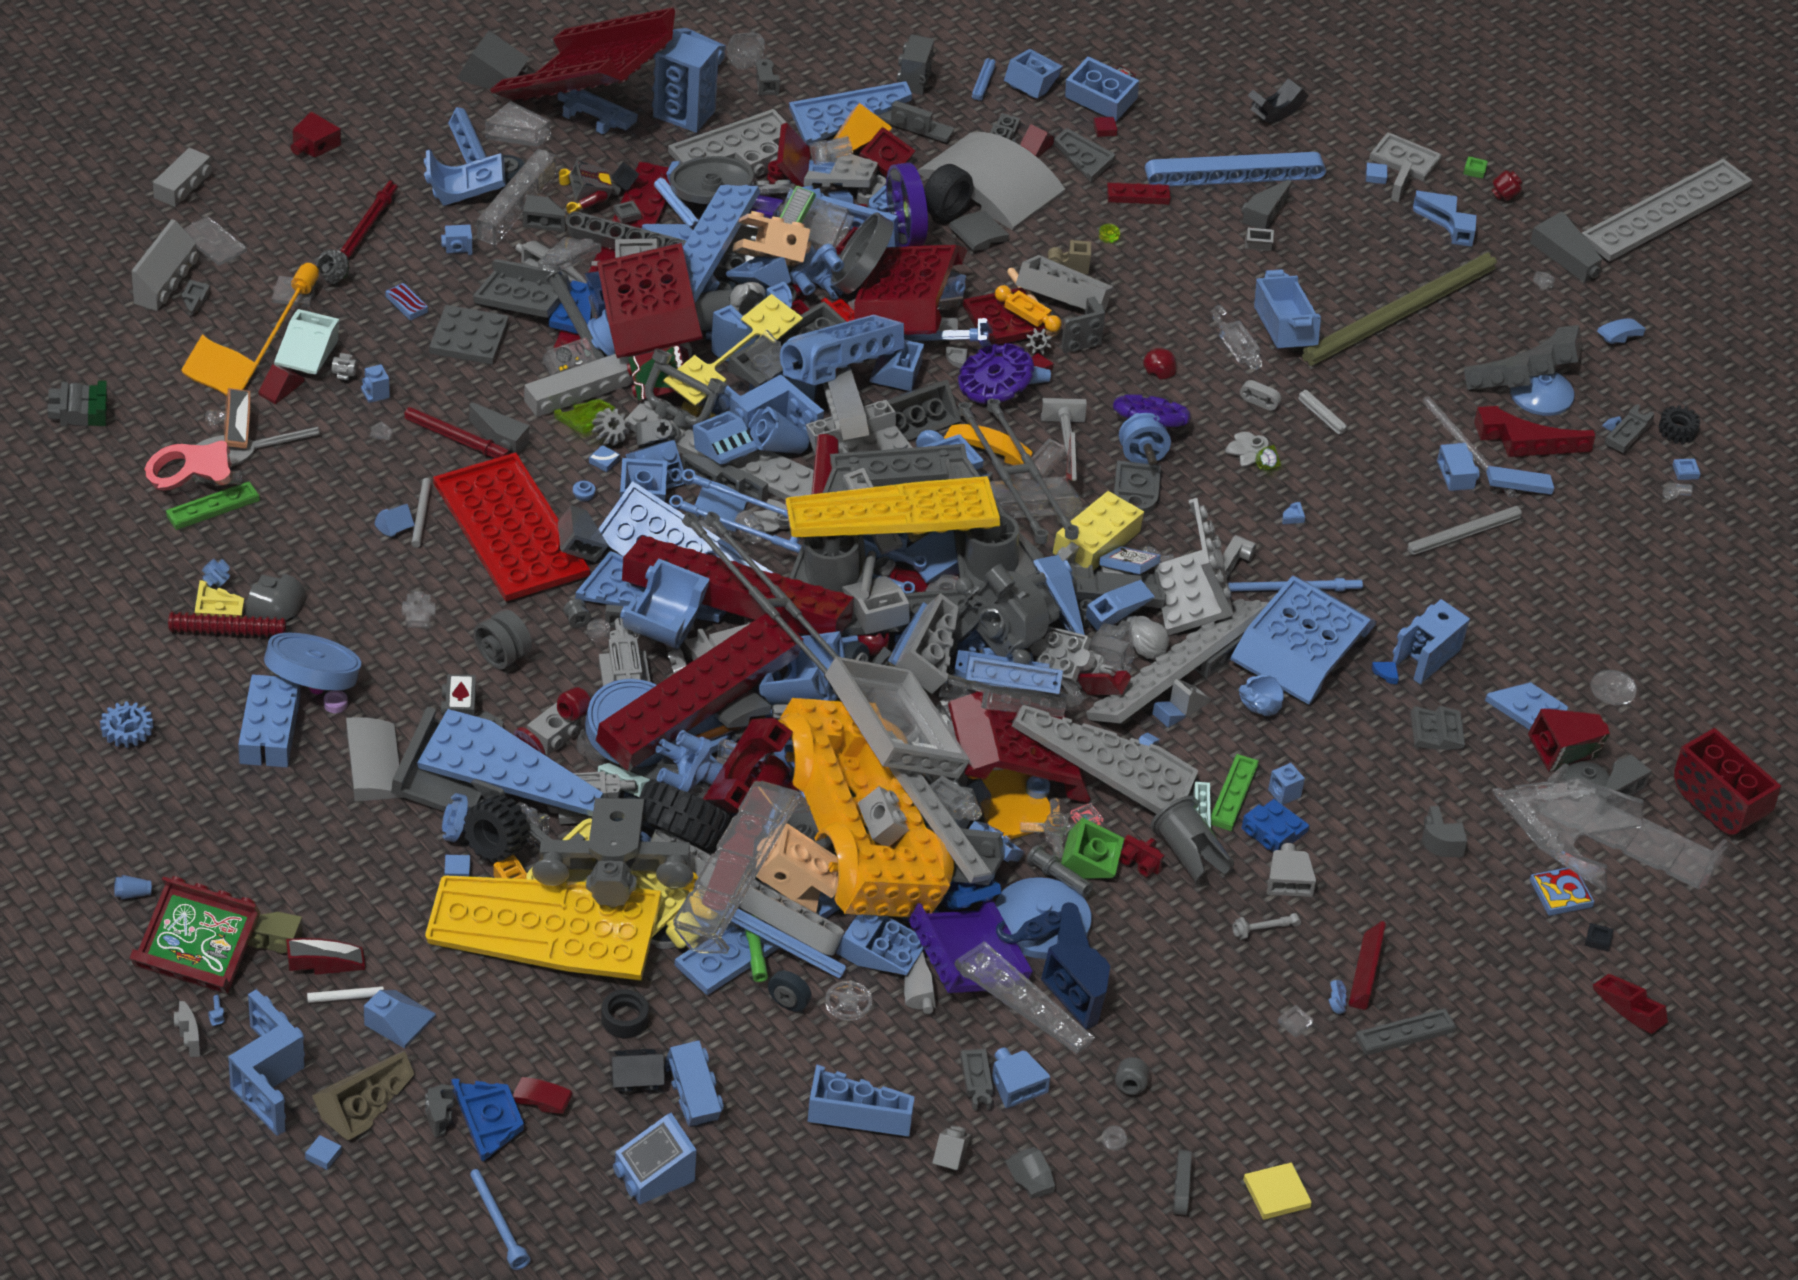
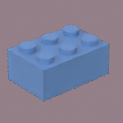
(1101, 88)

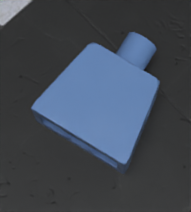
(1018, 1077)

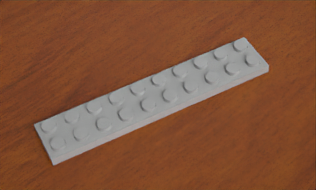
(1666, 209)
(783, 475)
(1176, 663)

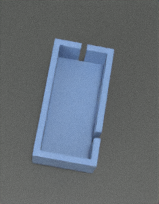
(269, 721)

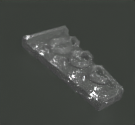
(567, 253)

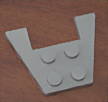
(848, 170)

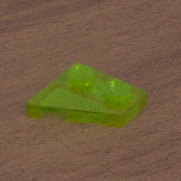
(582, 415)

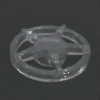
(848, 1000)

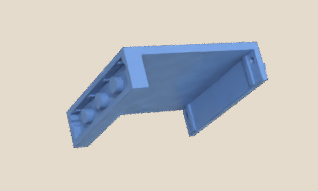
(1005, 672)

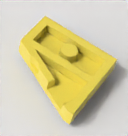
(218, 602)

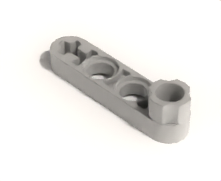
(1238, 548)

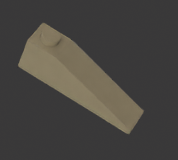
(358, 1099)

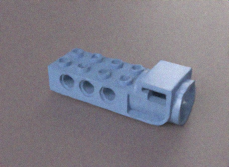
(839, 345)

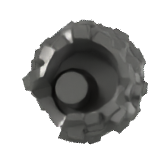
(333, 265)

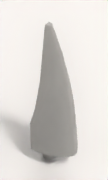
(534, 251)
(919, 987)

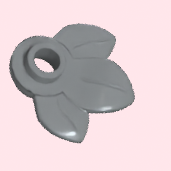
(1246, 446)
(771, 520)

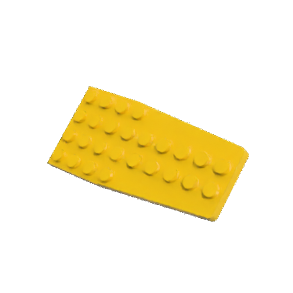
(896, 509)
(545, 924)

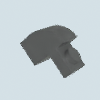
(1442, 838)

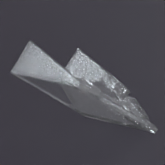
(1562, 811)

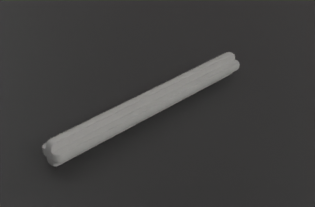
(1464, 530)

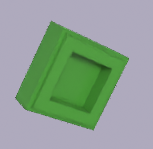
(1475, 167)

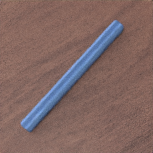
(788, 943)

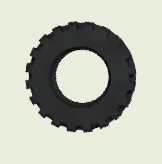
(683, 815)

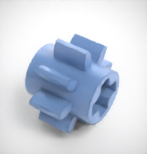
(216, 572)

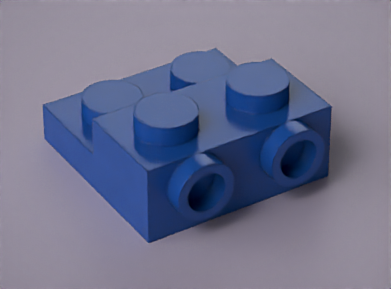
(1274, 825)
(963, 894)

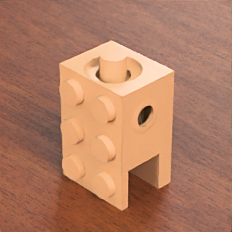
(775, 239)
(799, 869)

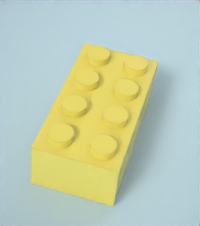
(1102, 528)

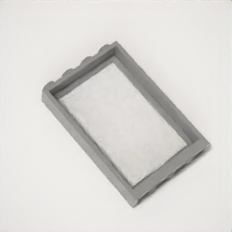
(897, 717)

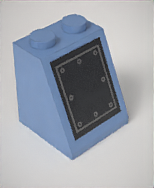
(656, 1161)

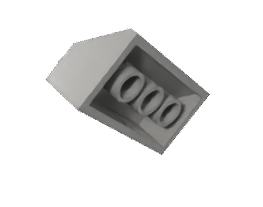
(163, 266)

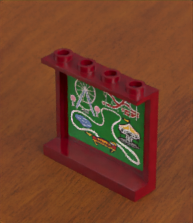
(197, 935)

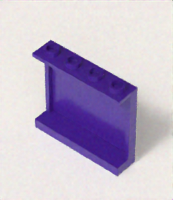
(953, 934)

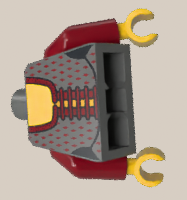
(589, 184)

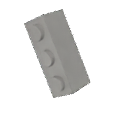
(182, 177)

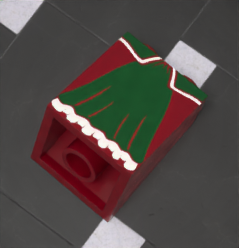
(641, 366)
(1567, 736)

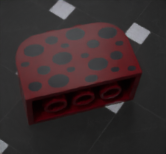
(1724, 782)

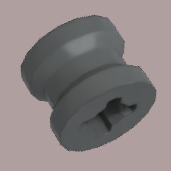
(577, 613)

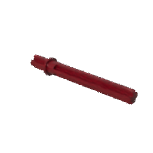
(383, 198)
(485, 446)

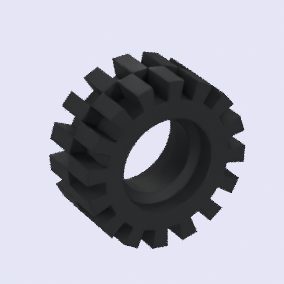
(1674, 416)

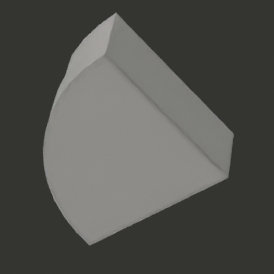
(956, 356)

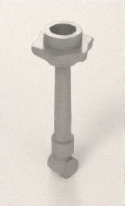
(1242, 928)

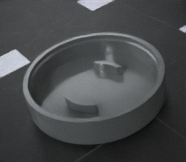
(863, 252)

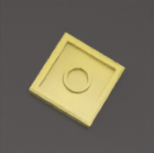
(1277, 1191)

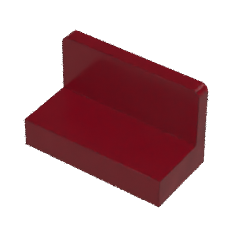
(1104, 683)

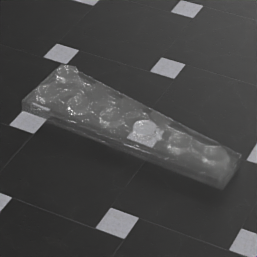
(1011, 987)

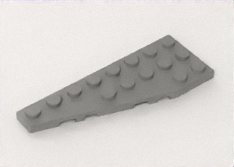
(1137, 770)

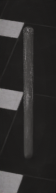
(1460, 437)

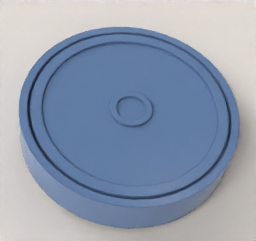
(312, 661)
(610, 700)

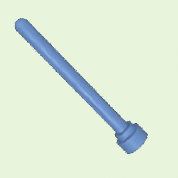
(516, 1255)

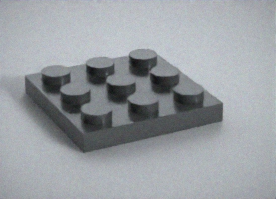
(469, 334)

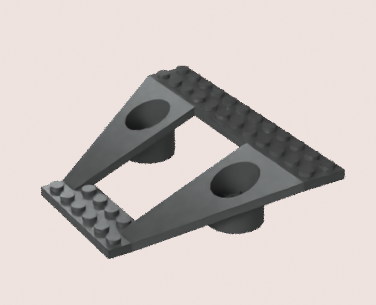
(842, 558)

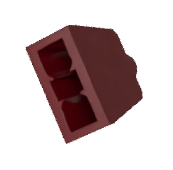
(315, 136)

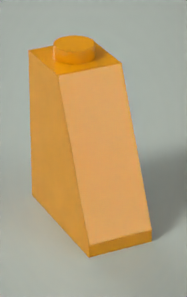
(861, 127)

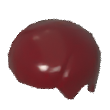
(1160, 362)
(875, 642)

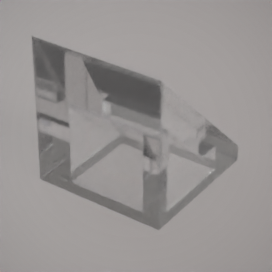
(381, 431)

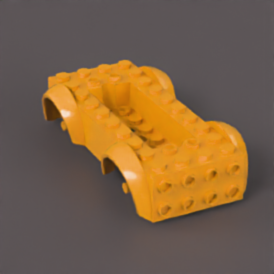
(871, 877)

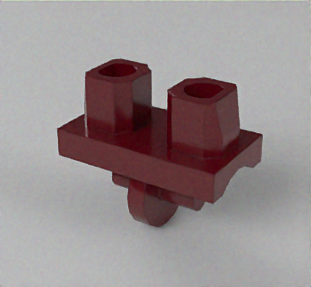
(1143, 853)

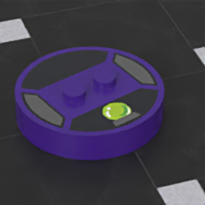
(907, 201)

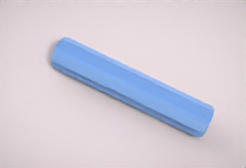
(676, 203)

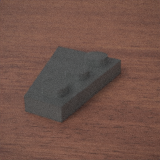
(1084, 154)

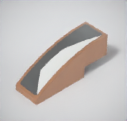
(237, 418)

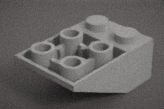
(883, 608)

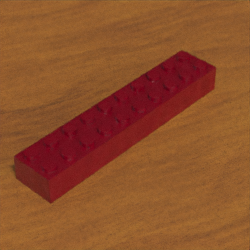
(822, 608)
(697, 691)

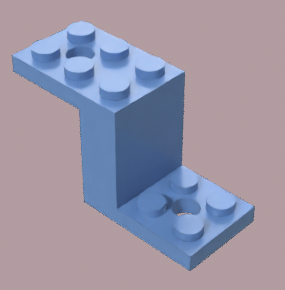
(777, 394)
(266, 1062)

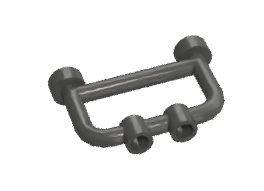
(664, 407)

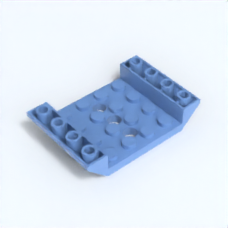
(1297, 654)

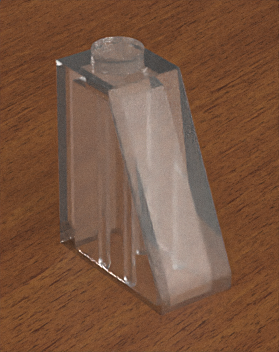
(517, 126)

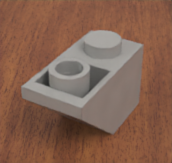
(951, 1147)

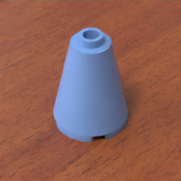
(776, 433)

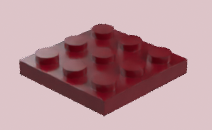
(1005, 323)

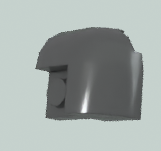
(276, 597)

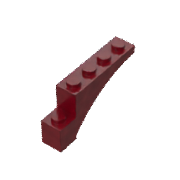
(1529, 438)

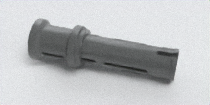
(1051, 866)

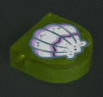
(1267, 458)

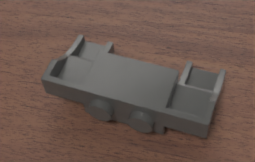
(1091, 587)

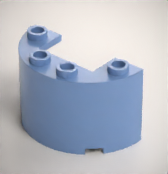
(730, 329)
(667, 605)
(804, 677)

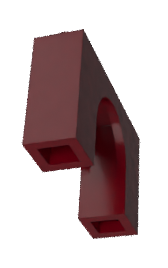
(759, 739)

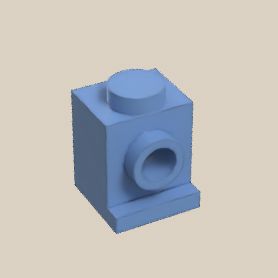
(457, 239)
(375, 384)

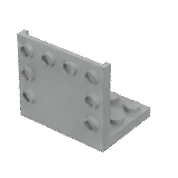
(1195, 582)

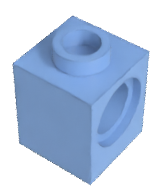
(1286, 784)

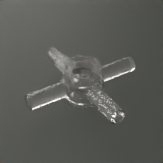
(1055, 827)

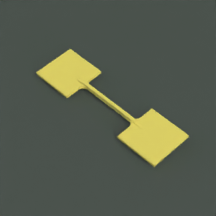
(767, 315)

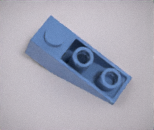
(1118, 604)

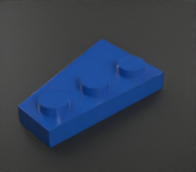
(560, 318)

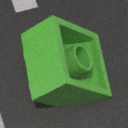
(1092, 850)

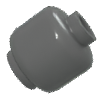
(1132, 1076)

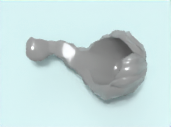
(747, 296)
(1148, 636)

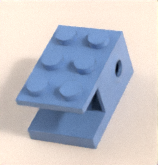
(1432, 639)

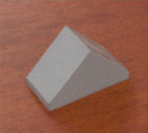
(1188, 697)

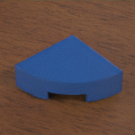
(1386, 670)

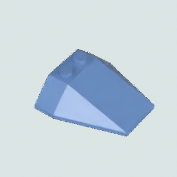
(1061, 588)

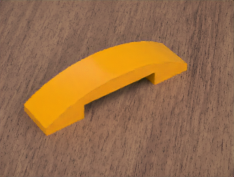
(998, 441)

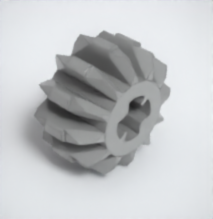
(604, 431)

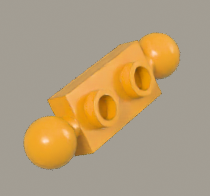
(1028, 308)

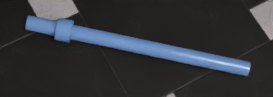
(1337, 584)

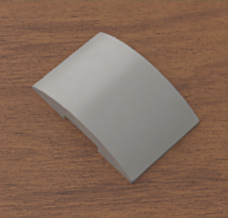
(1005, 176)

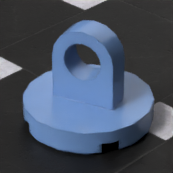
(454, 817)

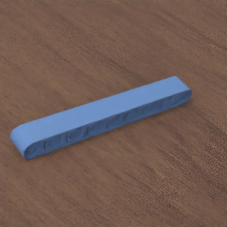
(1235, 169)

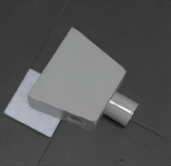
(1291, 873)

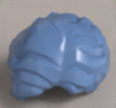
(1262, 695)

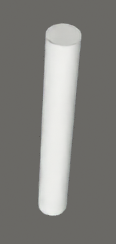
(342, 994)

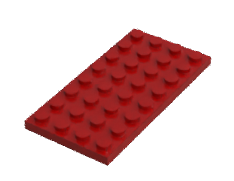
(509, 526)

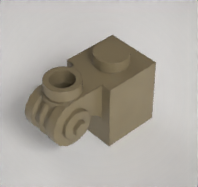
(1076, 258)

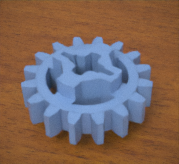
(126, 724)

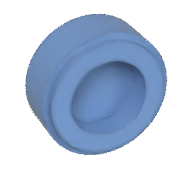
(1037, 787)

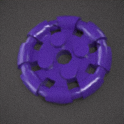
(1008, 365)
(1170, 414)

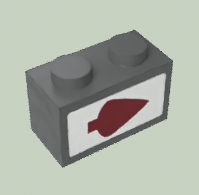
(459, 694)

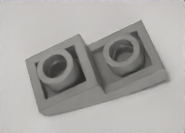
(188, 1028)

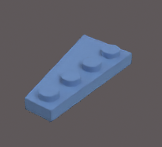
(862, 213)

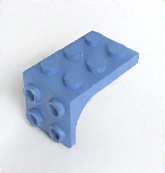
(464, 181)

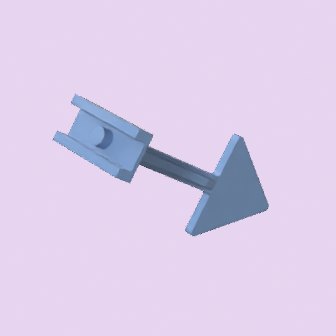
(974, 334)

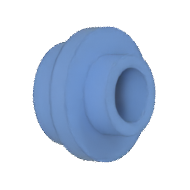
(583, 490)

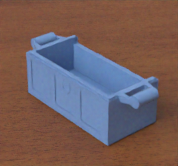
(1286, 310)

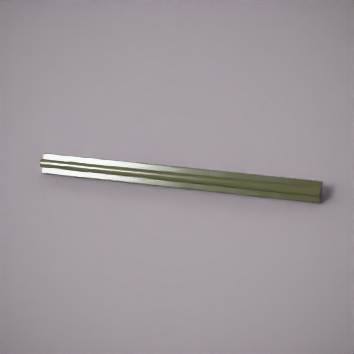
(1399, 309)

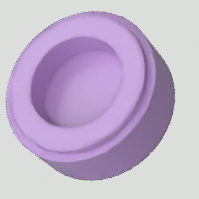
(335, 701)

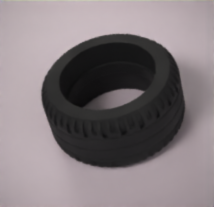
(948, 192)

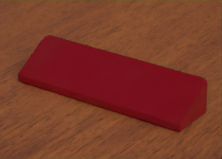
(1366, 966)

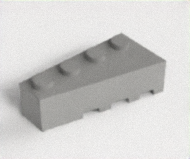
(1061, 282)
(930, 644)

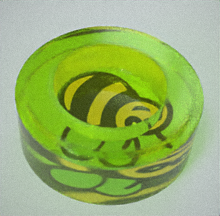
(1109, 233)

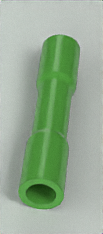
(757, 960)

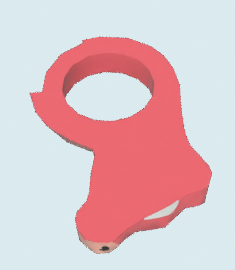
(205, 461)

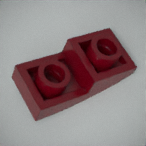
(546, 1095)

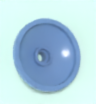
(1545, 396)

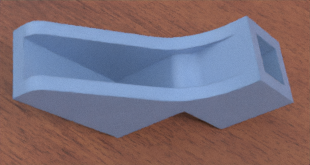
(1442, 210)

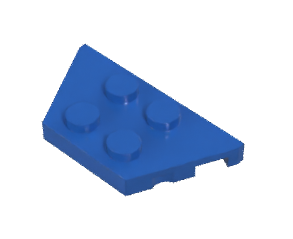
(488, 1114)

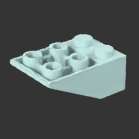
(307, 341)

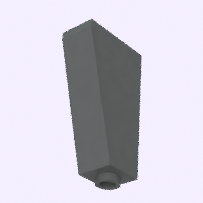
(1567, 246)

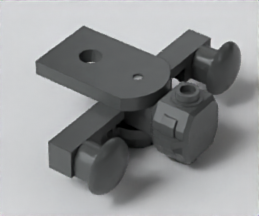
(613, 854)

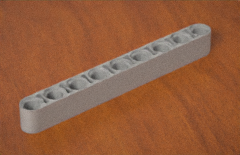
(774, 907)

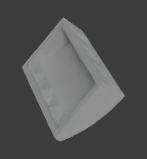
(372, 757)

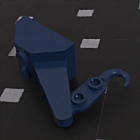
(1071, 968)

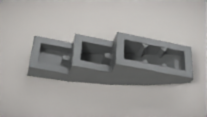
(727, 475)

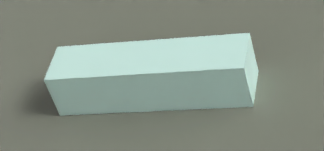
(625, 775)
(1202, 794)

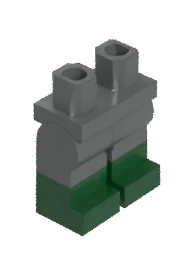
(79, 404)

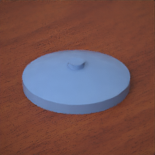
(1032, 898)

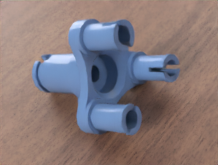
(817, 269)
(692, 761)

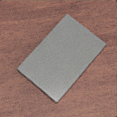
(1395, 151)

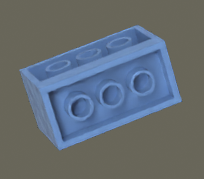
(685, 81)

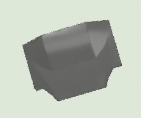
(1032, 1172)

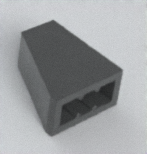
(580, 535)

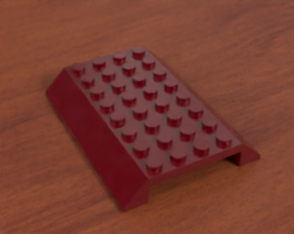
(595, 55)

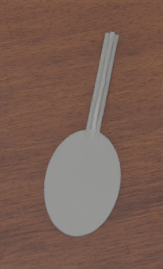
(239, 455)

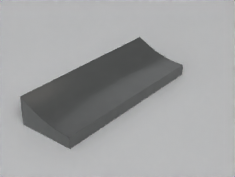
(814, 319)

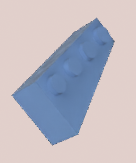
(858, 1104)

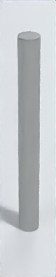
(421, 512)
(868, 573)

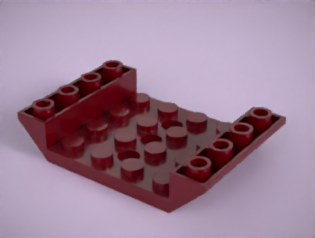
(903, 291)
(649, 316)
(993, 743)

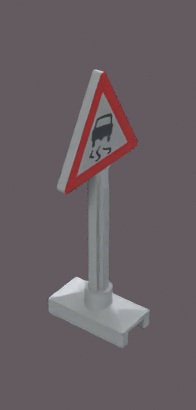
(1065, 412)

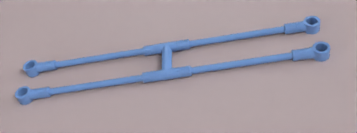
(791, 544)

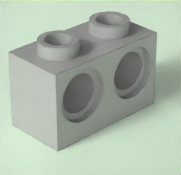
(758, 155)

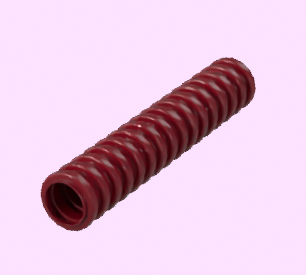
(225, 624)

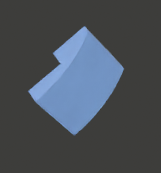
(720, 503)

